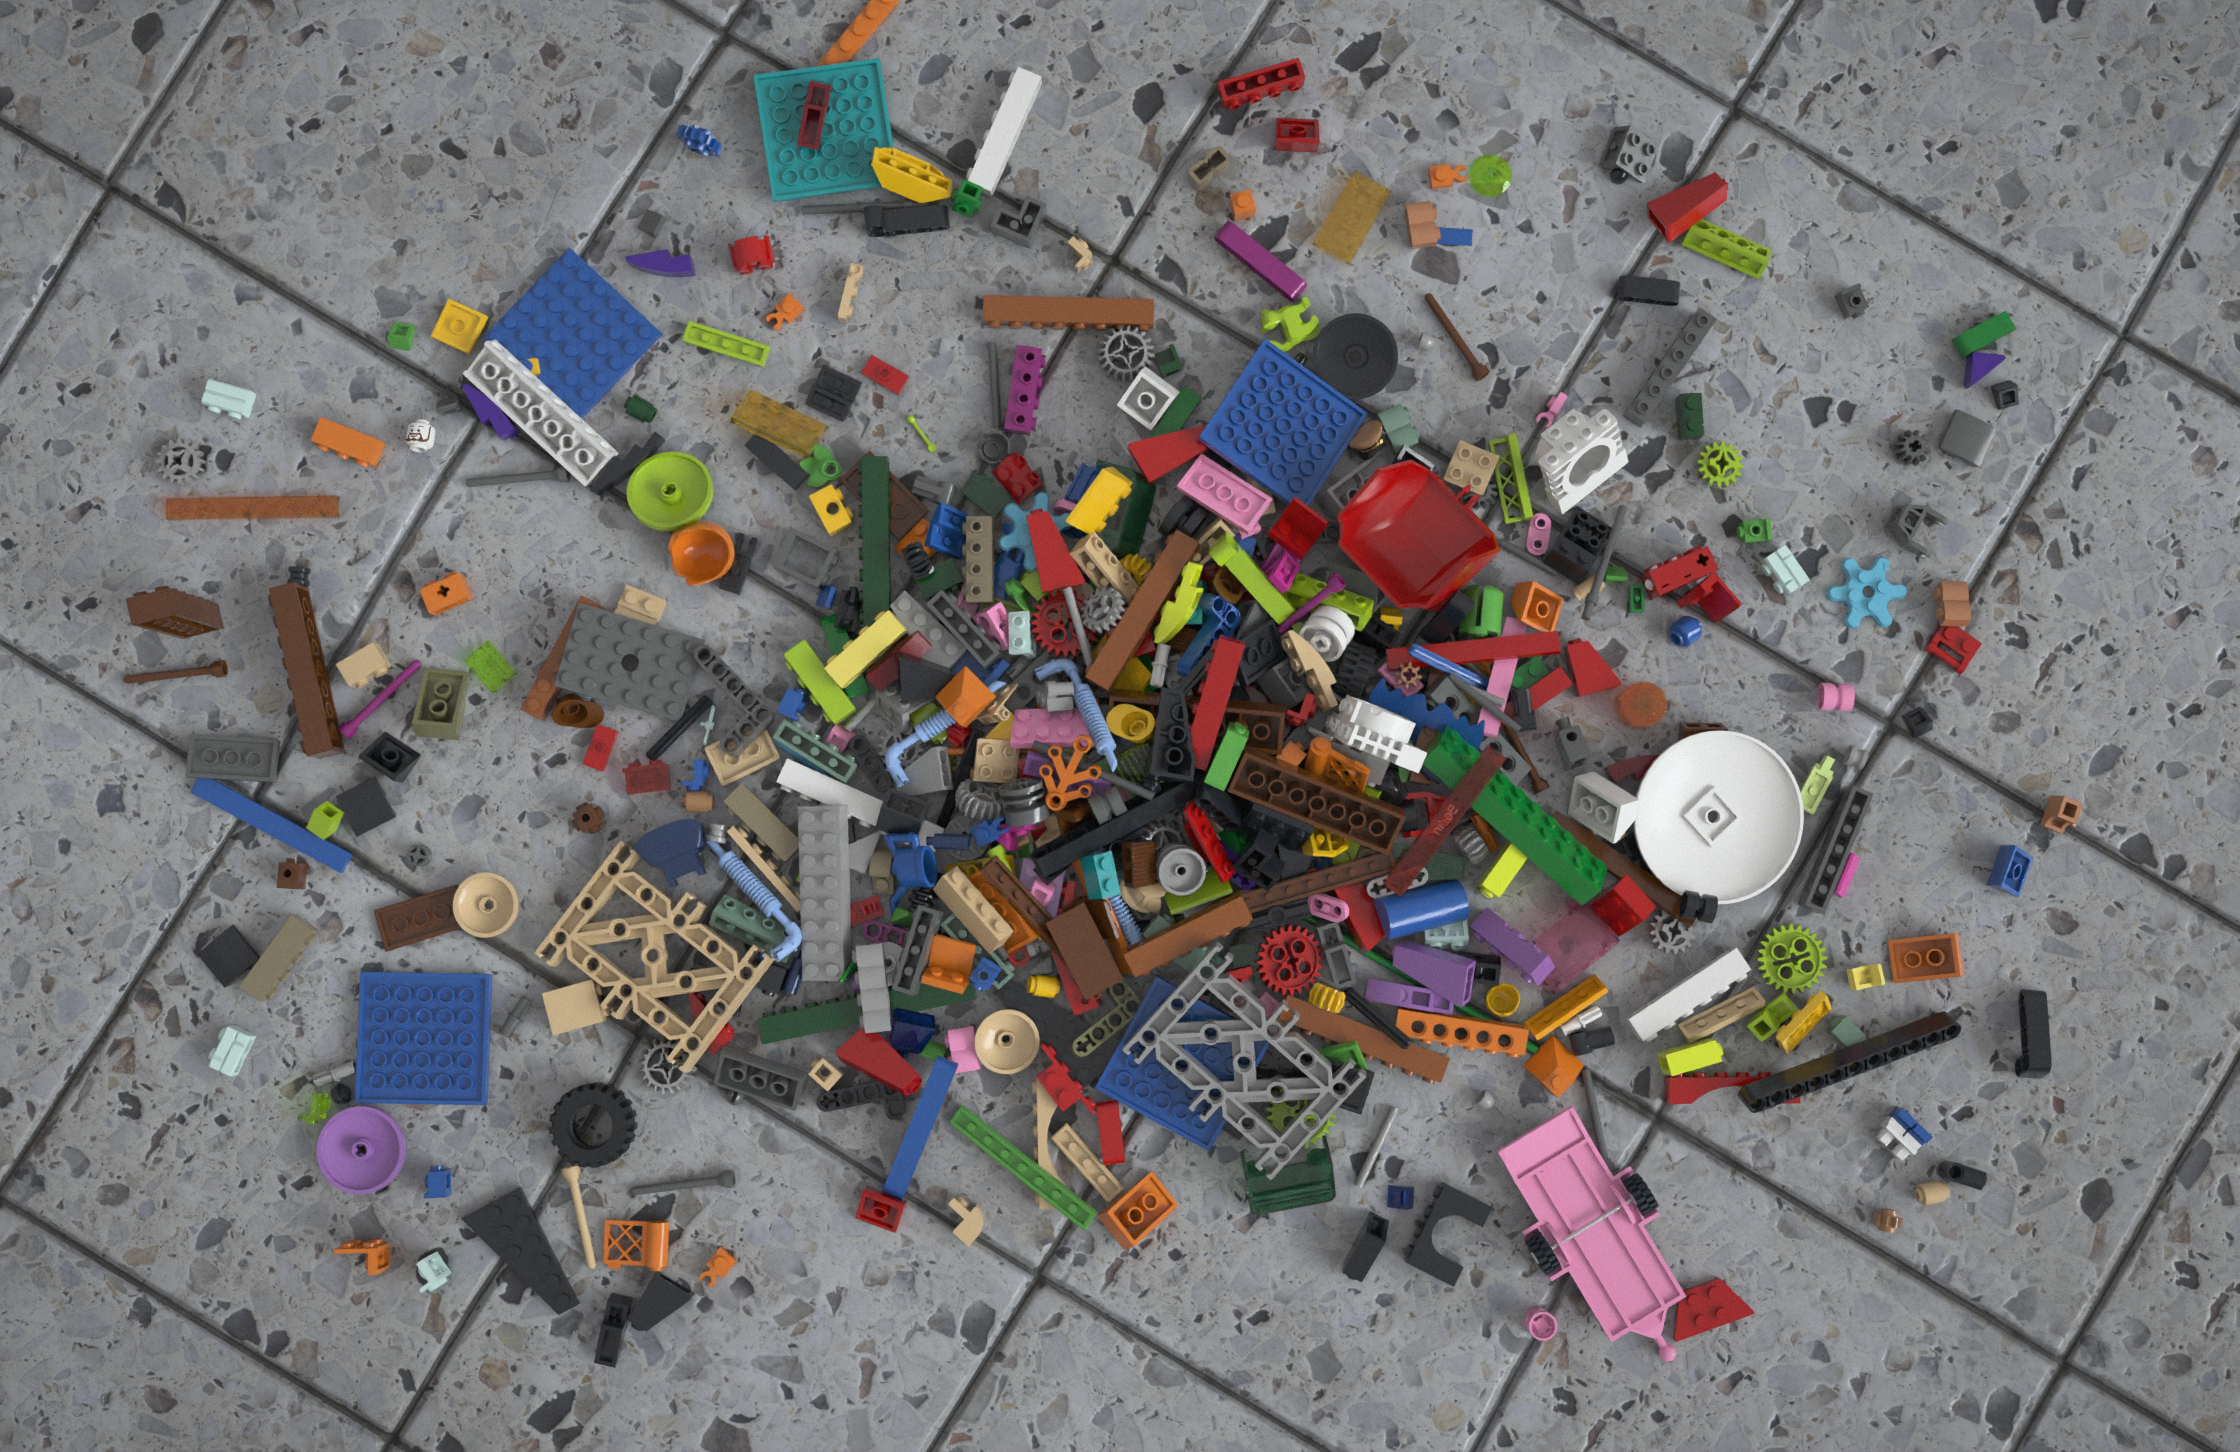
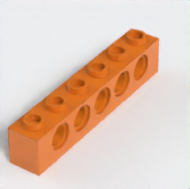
(1513, 1048)

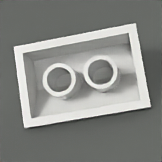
(1602, 806)

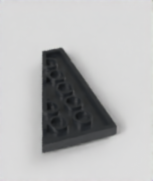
(1059, 1029)
(519, 1240)

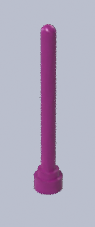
(1335, 584)
(349, 728)

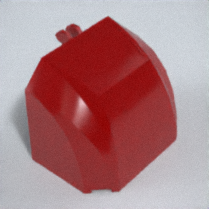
(1414, 535)

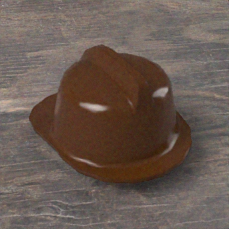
(1227, 585)
(576, 712)

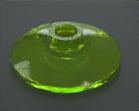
(1486, 184)

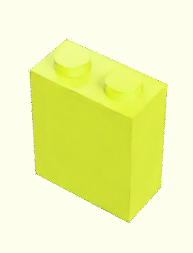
(1501, 871)
(1689, 1056)

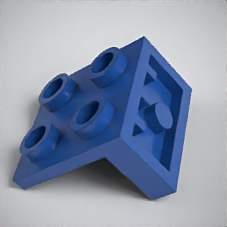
(993, 673)

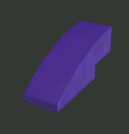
(662, 264)
(490, 413)

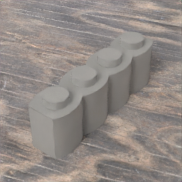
(873, 987)

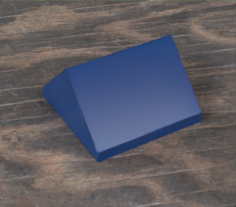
(2010, 870)

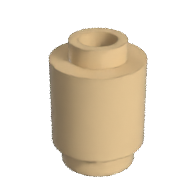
(1932, 1192)

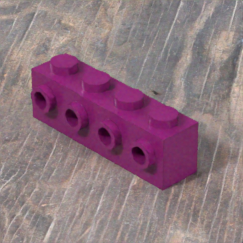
(1023, 390)

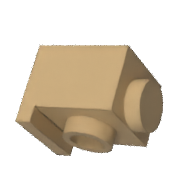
(829, 1081)

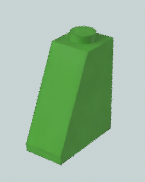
(1226, 756)

